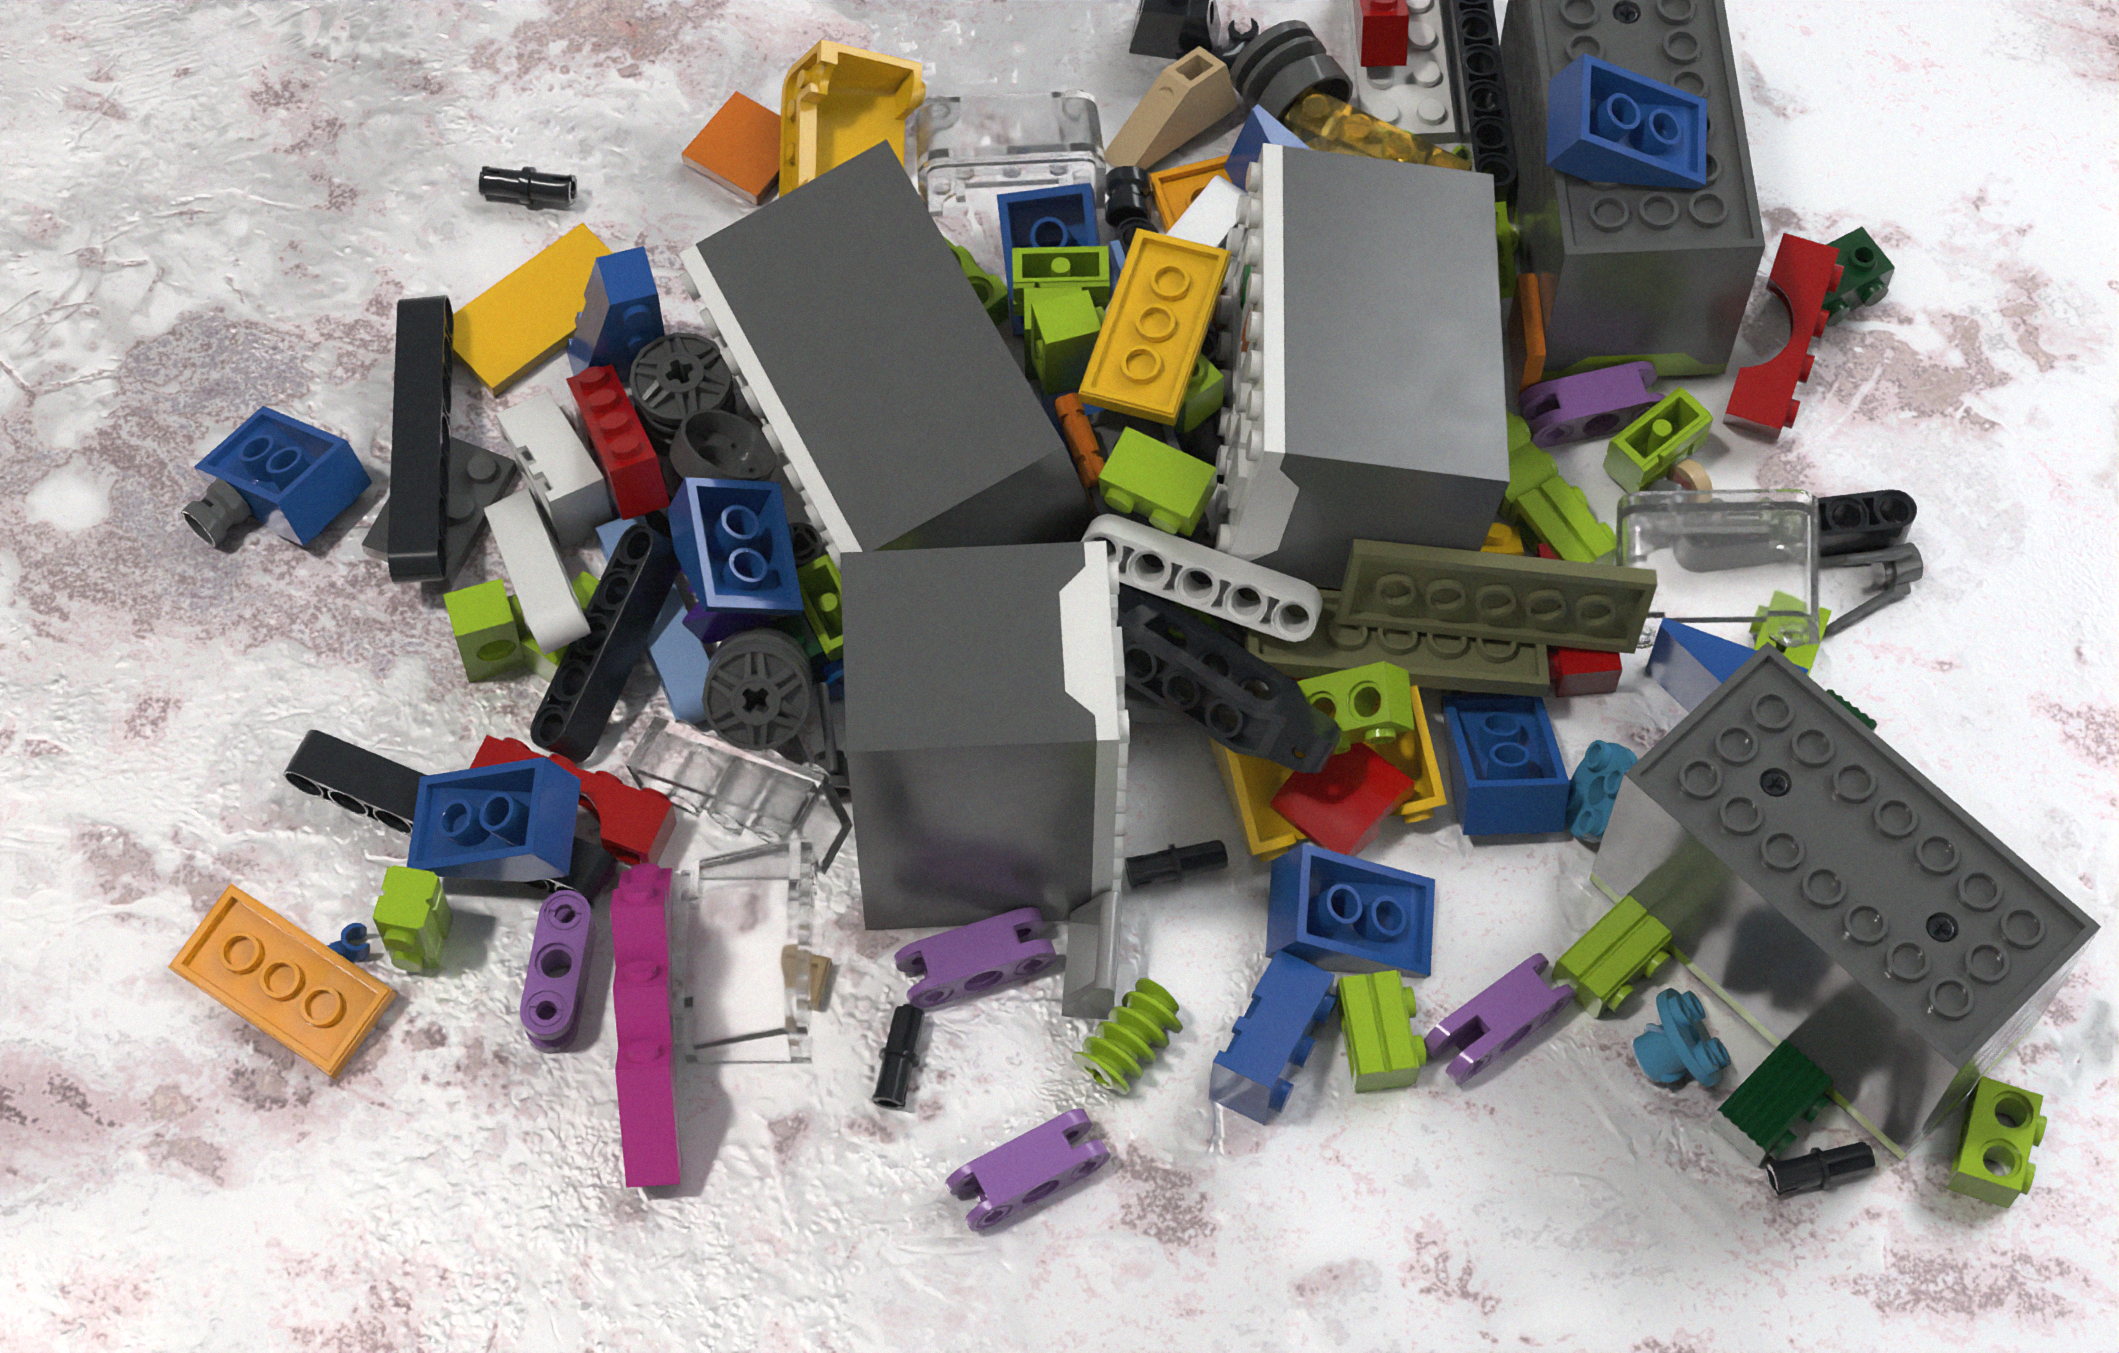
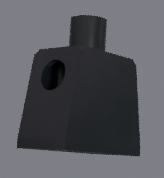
(1174, 27)

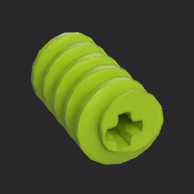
(1128, 1036)

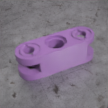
(1588, 403)
(976, 957)
(554, 1005)
(1498, 1019)
(1028, 1169)

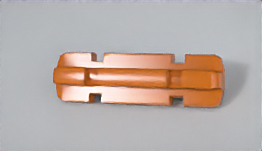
(1080, 438)

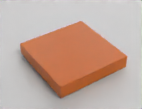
(739, 148)
(1526, 334)

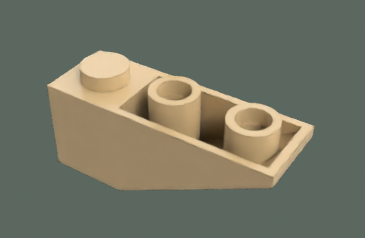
(1174, 110)

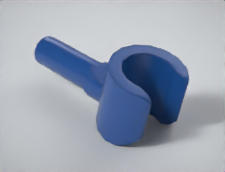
(352, 953)

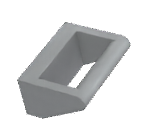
(1092, 958)

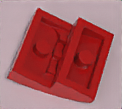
(1345, 801)

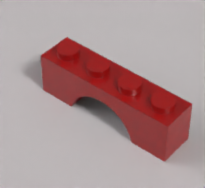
(1799, 280)
(619, 440)
(631, 820)

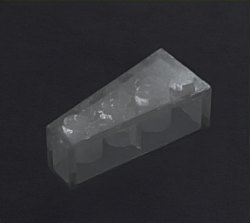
(741, 787)

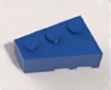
(618, 314)
(1272, 1038)

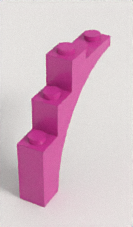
(645, 1026)

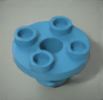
(1595, 788)
(1680, 1042)

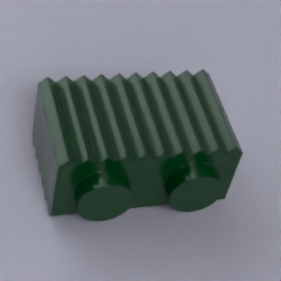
(1773, 1103)

